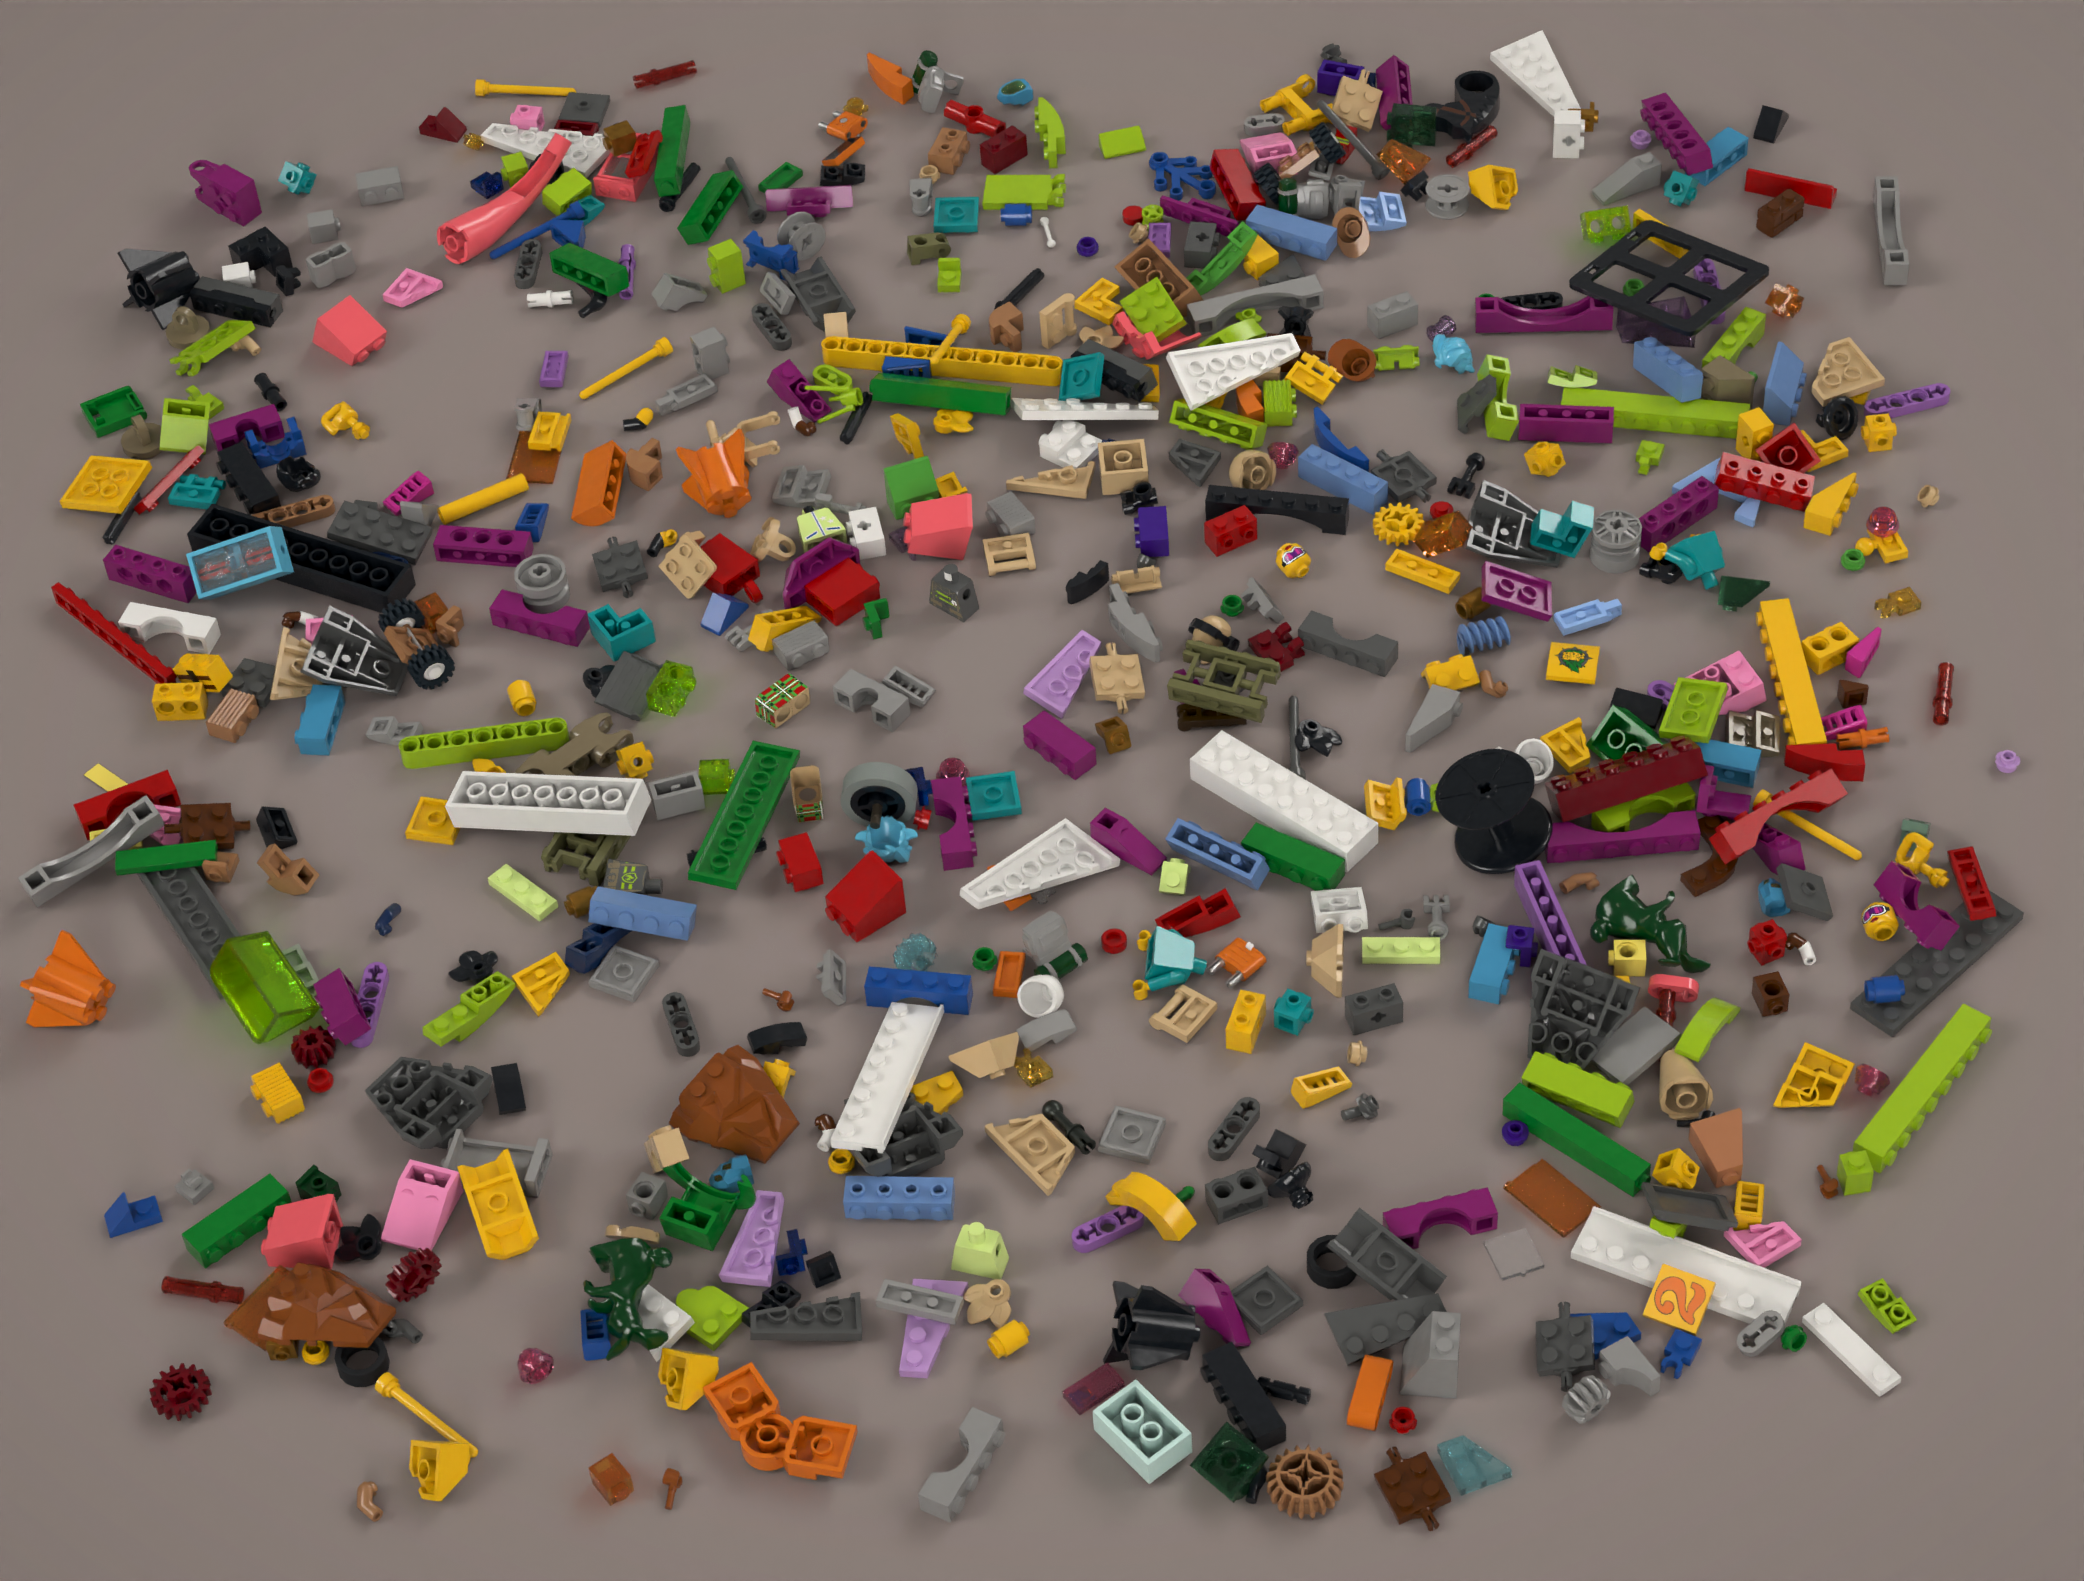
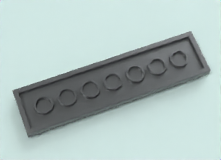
(192, 914)
(1931, 971)

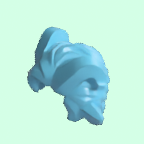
(1453, 353)
(889, 840)

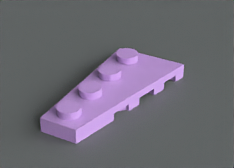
(1062, 676)
(755, 1246)
(925, 1335)

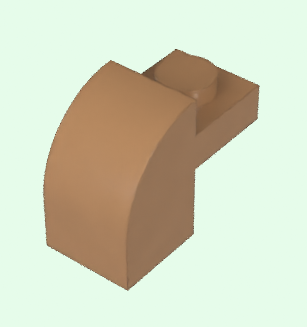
(1006, 326)
(644, 465)
(285, 875)

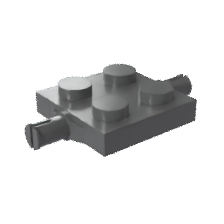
(1404, 476)
(620, 566)
(252, 678)
(1565, 1346)

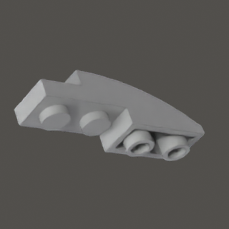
(1132, 627)

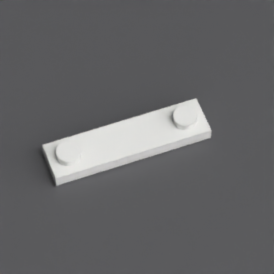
(1851, 1349)

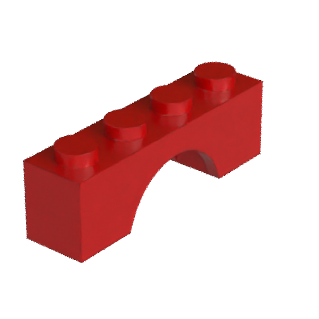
(103, 809)

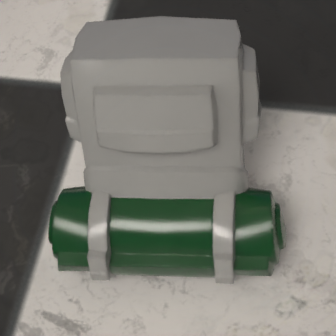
(929, 81)
(1304, 198)
(1050, 947)

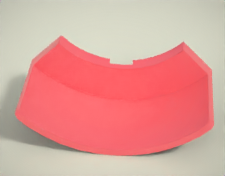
(1147, 344)

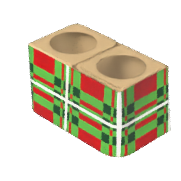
(782, 700)
(804, 778)

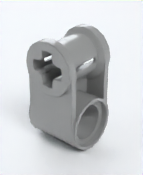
(921, 194)
(526, 412)

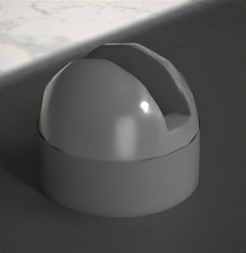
(1145, 561)
(1480, 925)

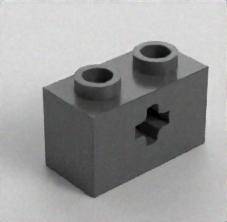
(1201, 244)
(1373, 1009)

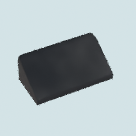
(1641, 705)
(276, 827)

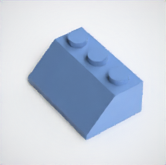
(1783, 386)

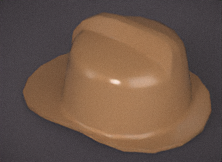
(1351, 232)

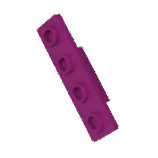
(809, 199)
(1199, 212)

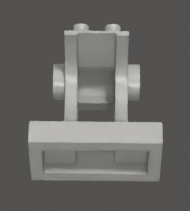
(1343, 191)

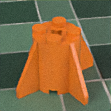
(718, 476)
(68, 988)

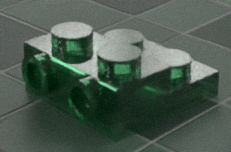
(1412, 124)

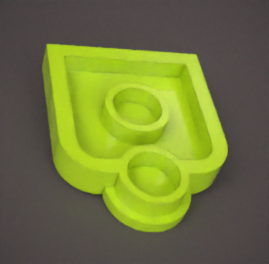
(713, 1312)

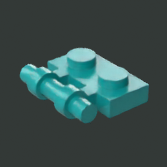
(196, 491)

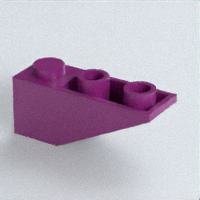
(790, 387)
(1126, 841)
(1777, 848)
(1215, 1305)

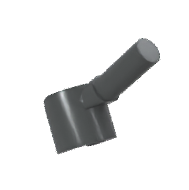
(1405, 921)

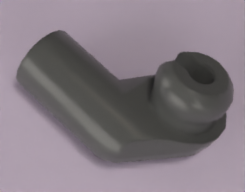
(402, 1328)

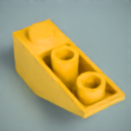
(1827, 506)

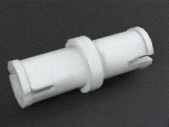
(550, 298)

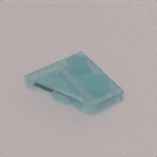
(1471, 1465)

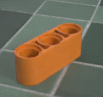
(1370, 1392)

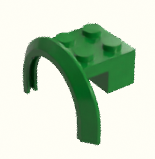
(703, 1210)

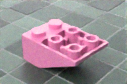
(1267, 149)
(1743, 683)
(421, 1205)

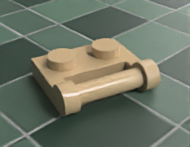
(1052, 320)
(1008, 548)
(1188, 1017)

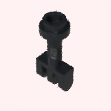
(1474, 463)

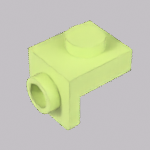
(1174, 877)

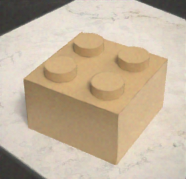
(1122, 465)

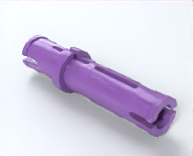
(627, 259)

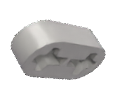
(1264, 124)
(1765, 1338)

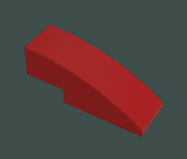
(1809, 758)
(1200, 915)

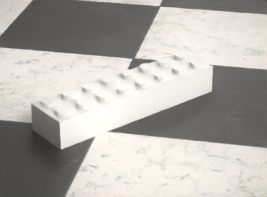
(1282, 799)
(548, 803)

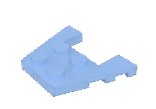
(1746, 512)

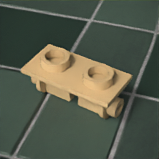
(1144, 580)

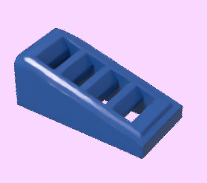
(902, 366)
(533, 519)
(595, 1335)

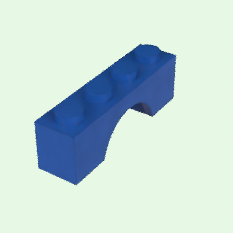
(892, 985)

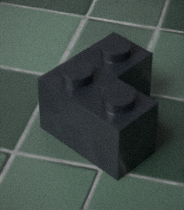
(261, 250)

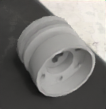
(1615, 541)

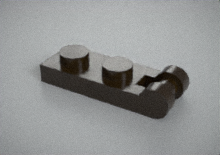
(1204, 718)

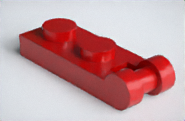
(643, 153)

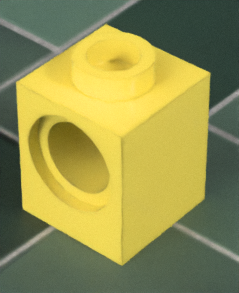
(1628, 958)

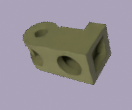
(927, 246)

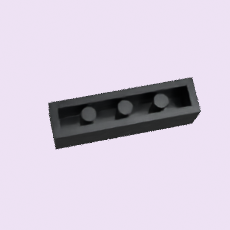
(247, 479)
(1243, 1397)

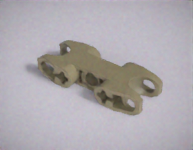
(586, 747)

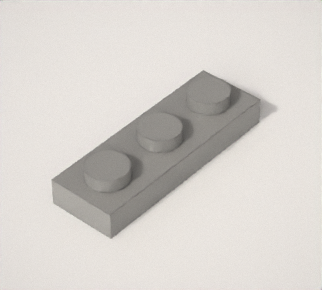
(919, 1301)

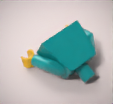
(1695, 556)
(1168, 960)

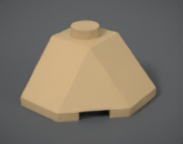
(1327, 959)
(989, 1057)

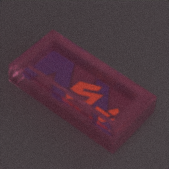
(1093, 1388)

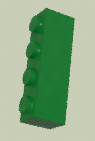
(710, 207)
(589, 269)
(1295, 858)
(235, 1221)

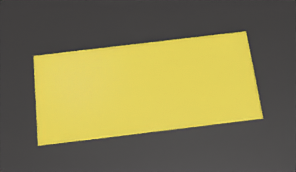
(104, 778)

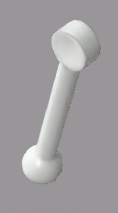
(1044, 221)

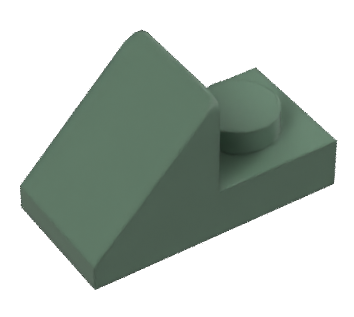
(1917, 826)

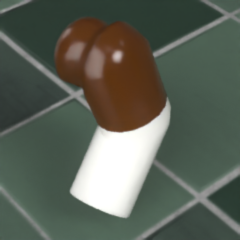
(798, 424)
(299, 616)
(1803, 946)
(827, 1126)

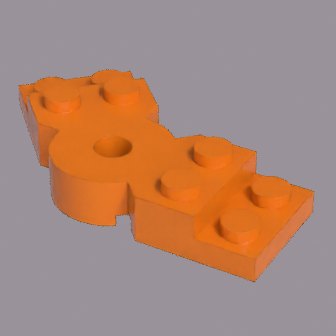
(753, 1416)

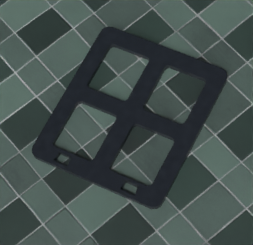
(1668, 277)

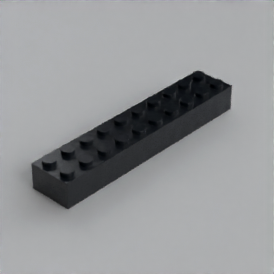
(316, 561)

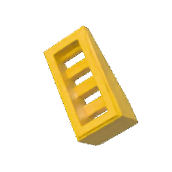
(1307, 1096)
(1748, 1208)

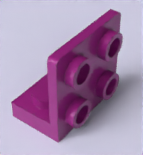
(1715, 802)

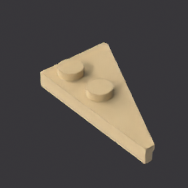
(1058, 482)

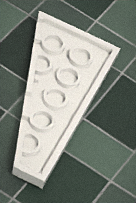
(1536, 71)
(584, 153)
(1219, 368)
(1075, 410)

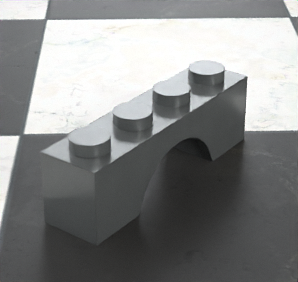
(1371, 654)

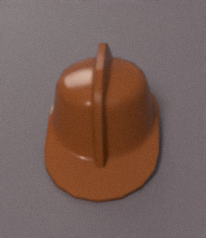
(1352, 360)

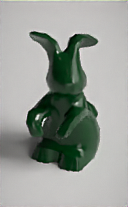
(1626, 916)
(630, 1269)

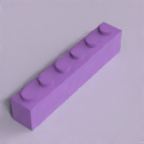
(1545, 911)

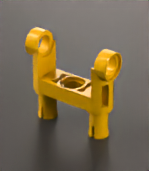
(1290, 100)

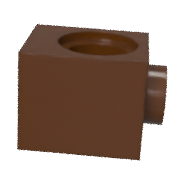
(1770, 994)

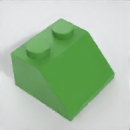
(909, 484)

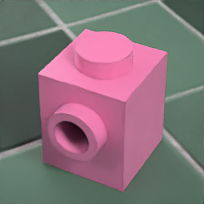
(527, 117)

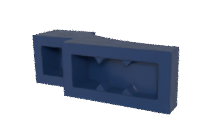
(595, 943)

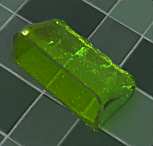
(261, 986)

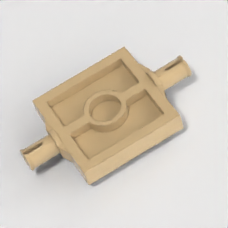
(1357, 101)
(1117, 677)

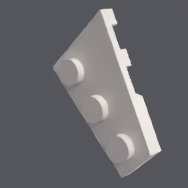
(663, 1315)

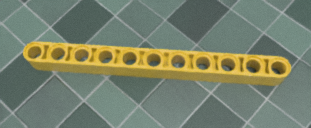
(955, 363)

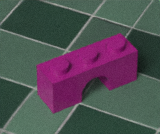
(263, 421)

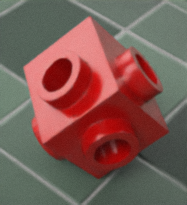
(1767, 941)

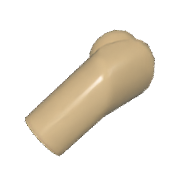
(246, 343)

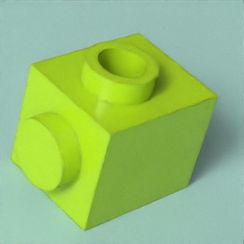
(513, 168)
(1855, 1172)

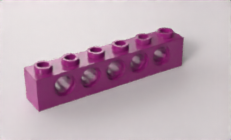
(1676, 134)

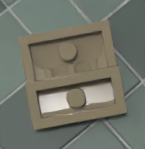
(1754, 731)

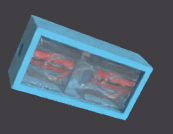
(239, 562)

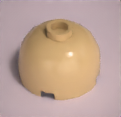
(1252, 470)

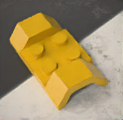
(499, 1207)

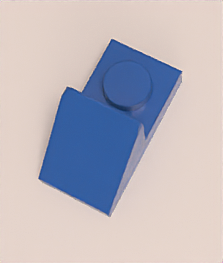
(128, 1217)

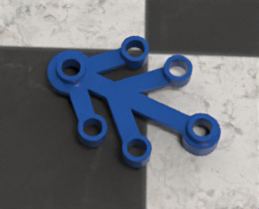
(1161, 162)

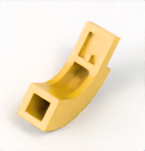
(1155, 1202)

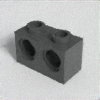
(1236, 1195)

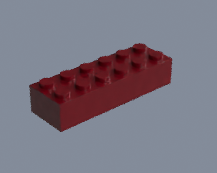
(1625, 778)

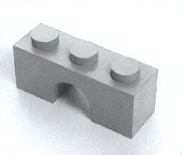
(888, 706)

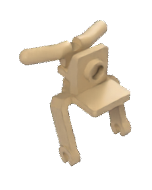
(751, 451)

